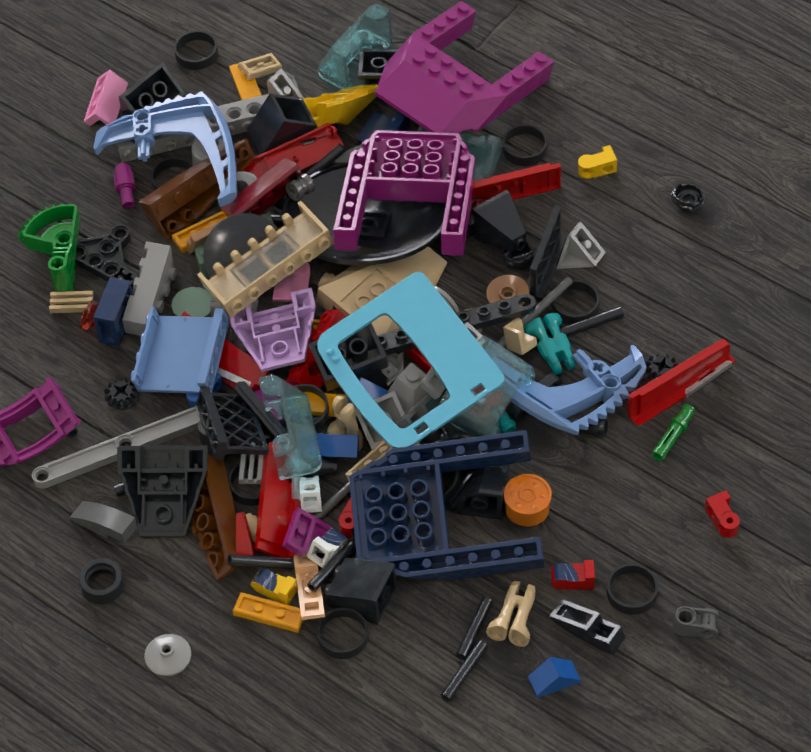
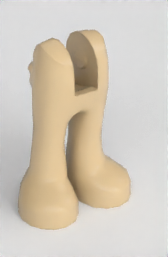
(346, 419)
(518, 632)

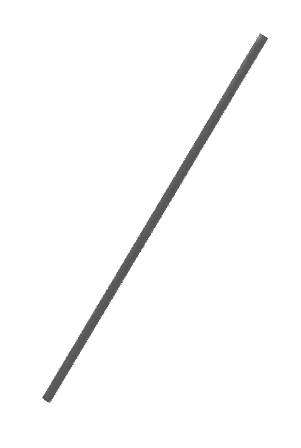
(345, 490)

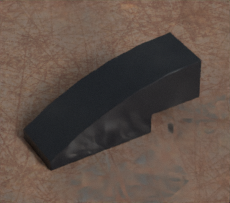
(588, 626)

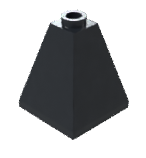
(499, 223)

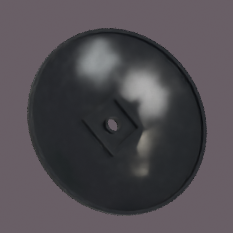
(386, 237)

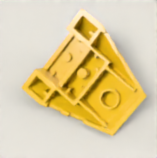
(340, 106)

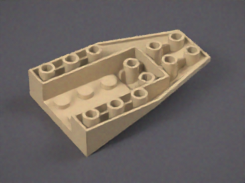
(364, 283)

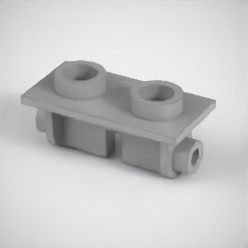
(395, 366)

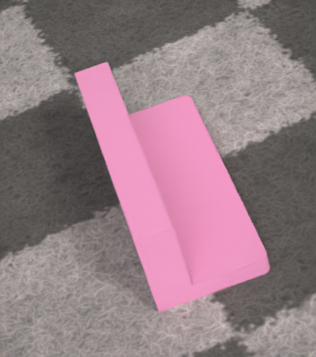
(105, 99)

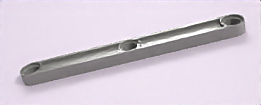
(106, 451)

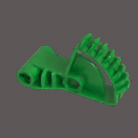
(57, 240)

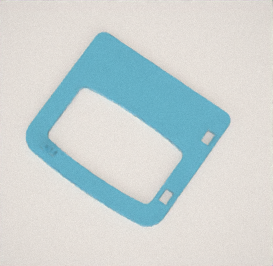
(440, 338)

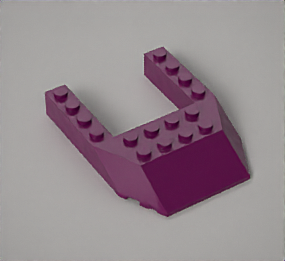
(442, 91)
(408, 169)

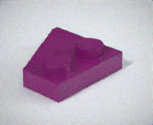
(303, 531)

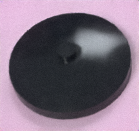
(233, 235)

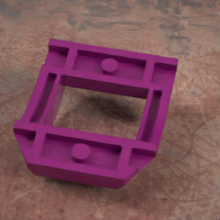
(57, 408)

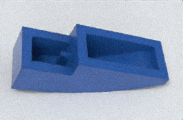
(338, 445)

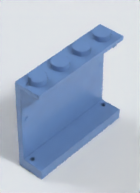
(179, 352)

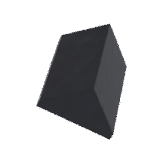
(151, 88)

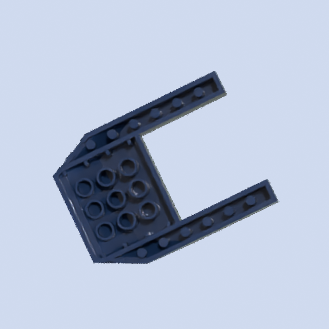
(404, 516)

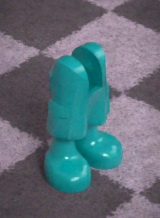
(552, 349)

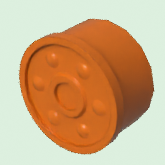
(527, 499)

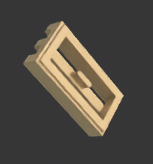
(262, 67)
(70, 298)

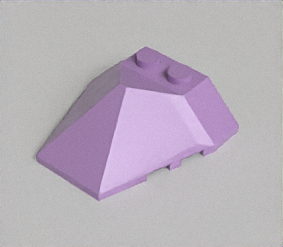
(278, 334)

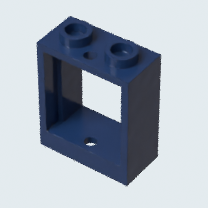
(111, 311)

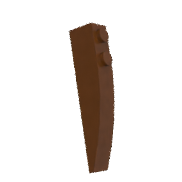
(216, 519)

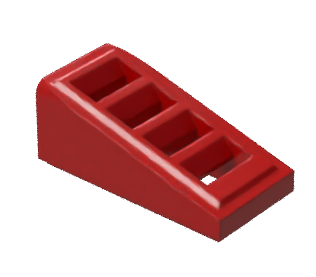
(244, 539)

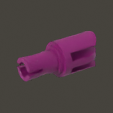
(124, 184)

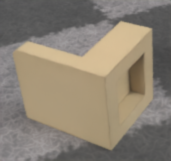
(516, 338)

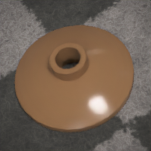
(506, 286)

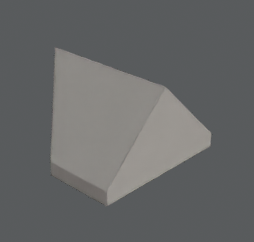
(283, 84)
(580, 249)

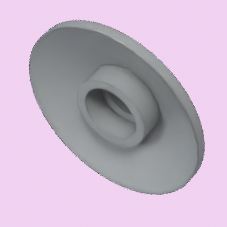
(168, 663)

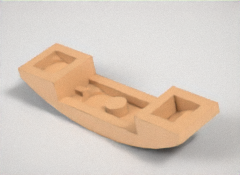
(310, 602)

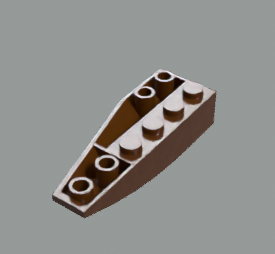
(189, 193)

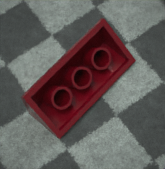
(265, 190)

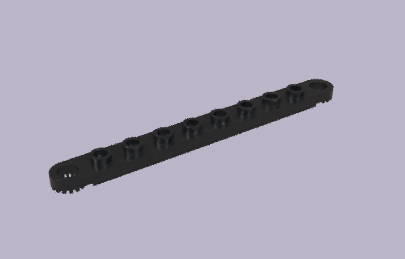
(477, 317)

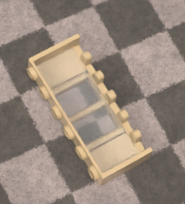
(267, 262)

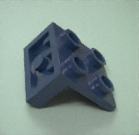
(382, 122)

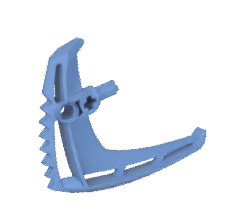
(174, 118)
(601, 384)

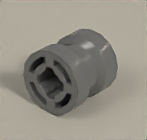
(300, 186)

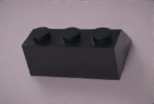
(373, 62)
(361, 352)

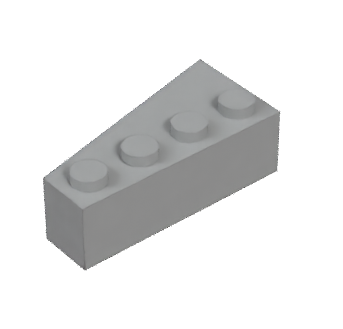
(151, 288)

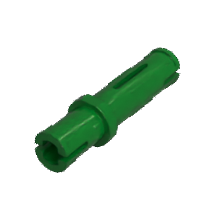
(677, 426)

